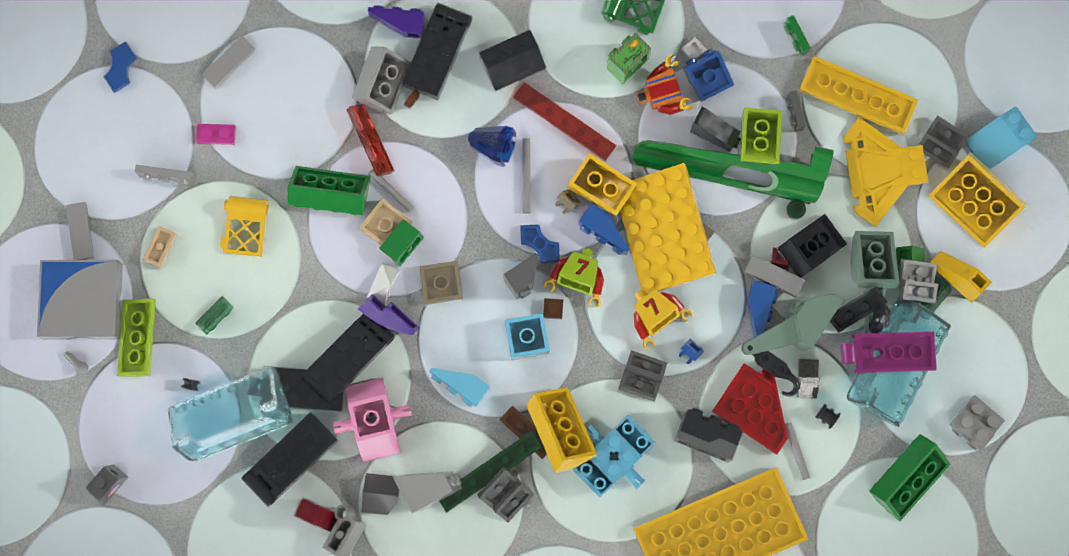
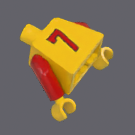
(655, 313)

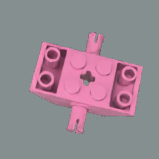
(373, 439)

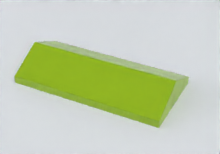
(136, 338)

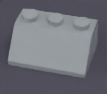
(381, 79)

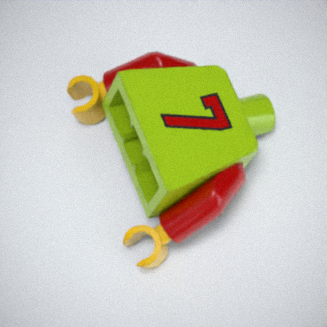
(579, 273)

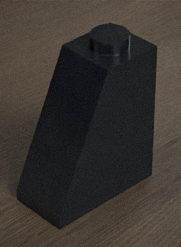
(715, 130)

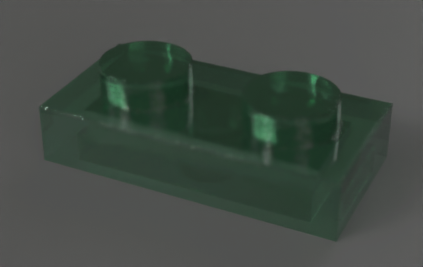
(214, 315)

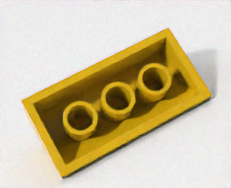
(561, 429)

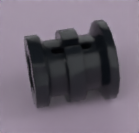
(827, 416)

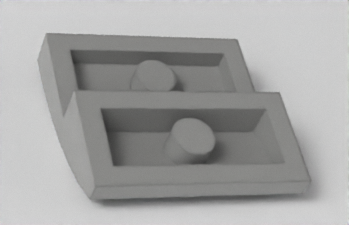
(917, 280)

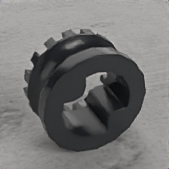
(190, 384)

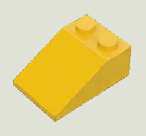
(601, 185)

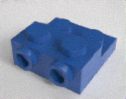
(708, 74)

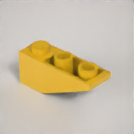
(961, 276)

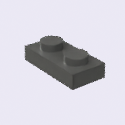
(796, 119)

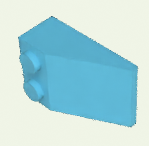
(1001, 138)

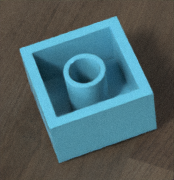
(527, 336)

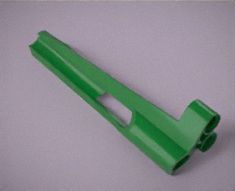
(789, 179)

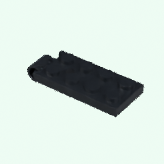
(301, 394)

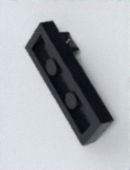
(858, 309)

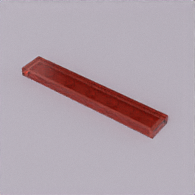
(564, 121)

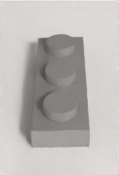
(165, 175)

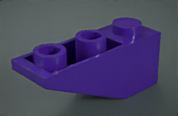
(404, 22)

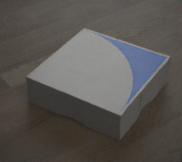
(79, 299)

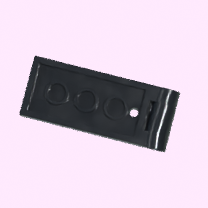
(437, 51)
(347, 358)
(289, 459)

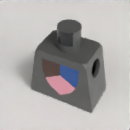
(106, 483)

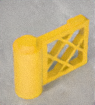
(248, 210)

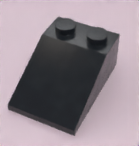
(812, 246)

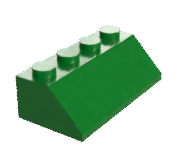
(328, 190)
(910, 477)

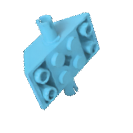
(628, 442)

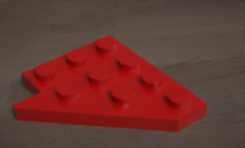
(755, 406)

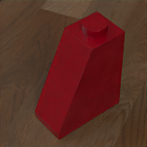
(316, 514)

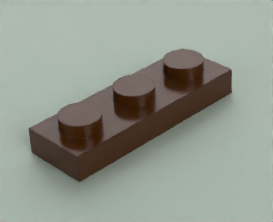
(520, 426)

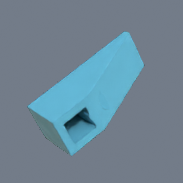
(464, 384)

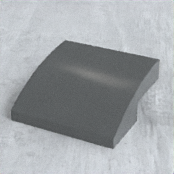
(943, 141)
(642, 376)
(505, 494)

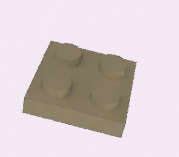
(441, 282)

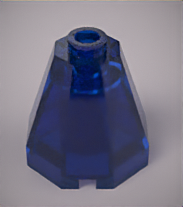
(494, 143)

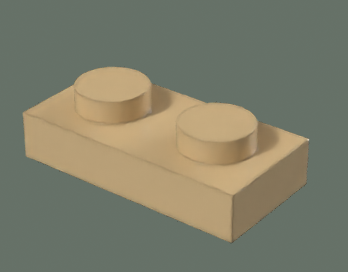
(160, 247)

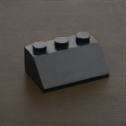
(512, 60)

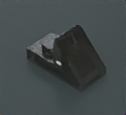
(808, 378)

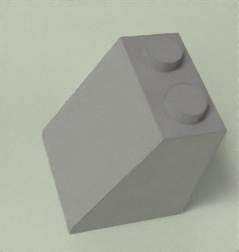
(427, 488)

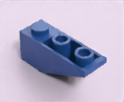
(600, 224)
(759, 305)

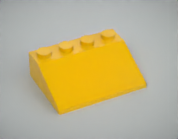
(977, 199)

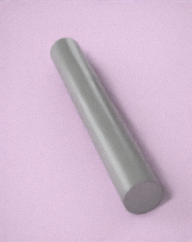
(392, 191)
(797, 451)

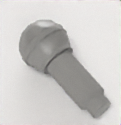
(80, 367)

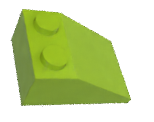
(761, 135)

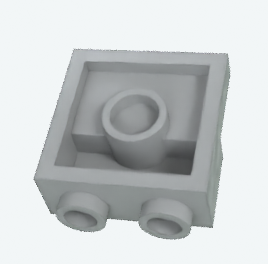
(976, 423)

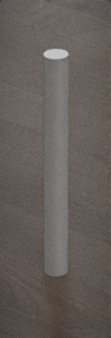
(526, 175)

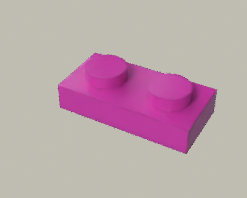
(216, 134)

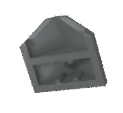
(379, 494)

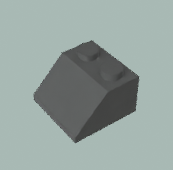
(521, 277)

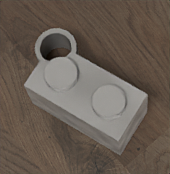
(344, 533)

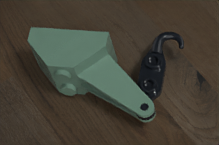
(872, 265)
(801, 329)

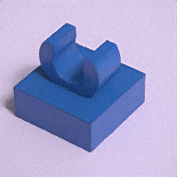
(692, 350)

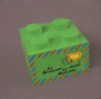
(628, 58)

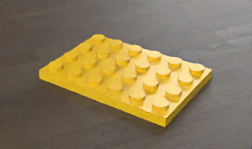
(666, 231)

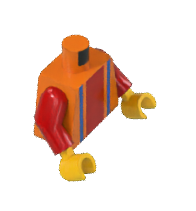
(663, 90)

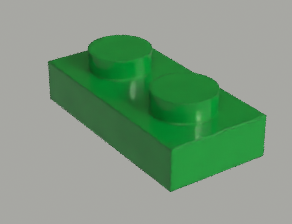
(799, 40)

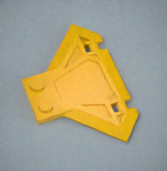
(880, 170)

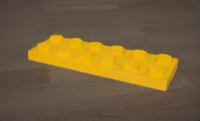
(858, 95)

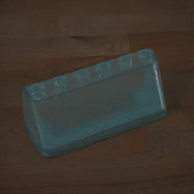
(893, 393)
(229, 415)

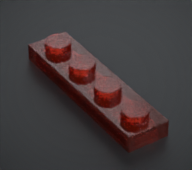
(370, 140)

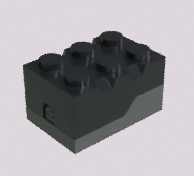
(708, 435)

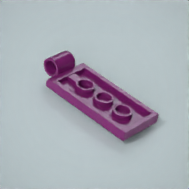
(897, 352)

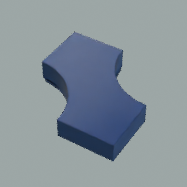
(121, 60)
(546, 249)

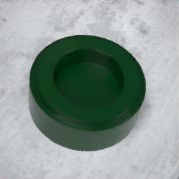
(796, 209)

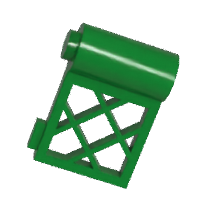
(616, 9)

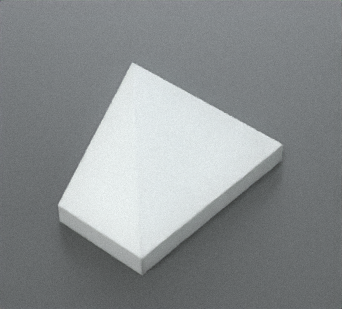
(383, 282)

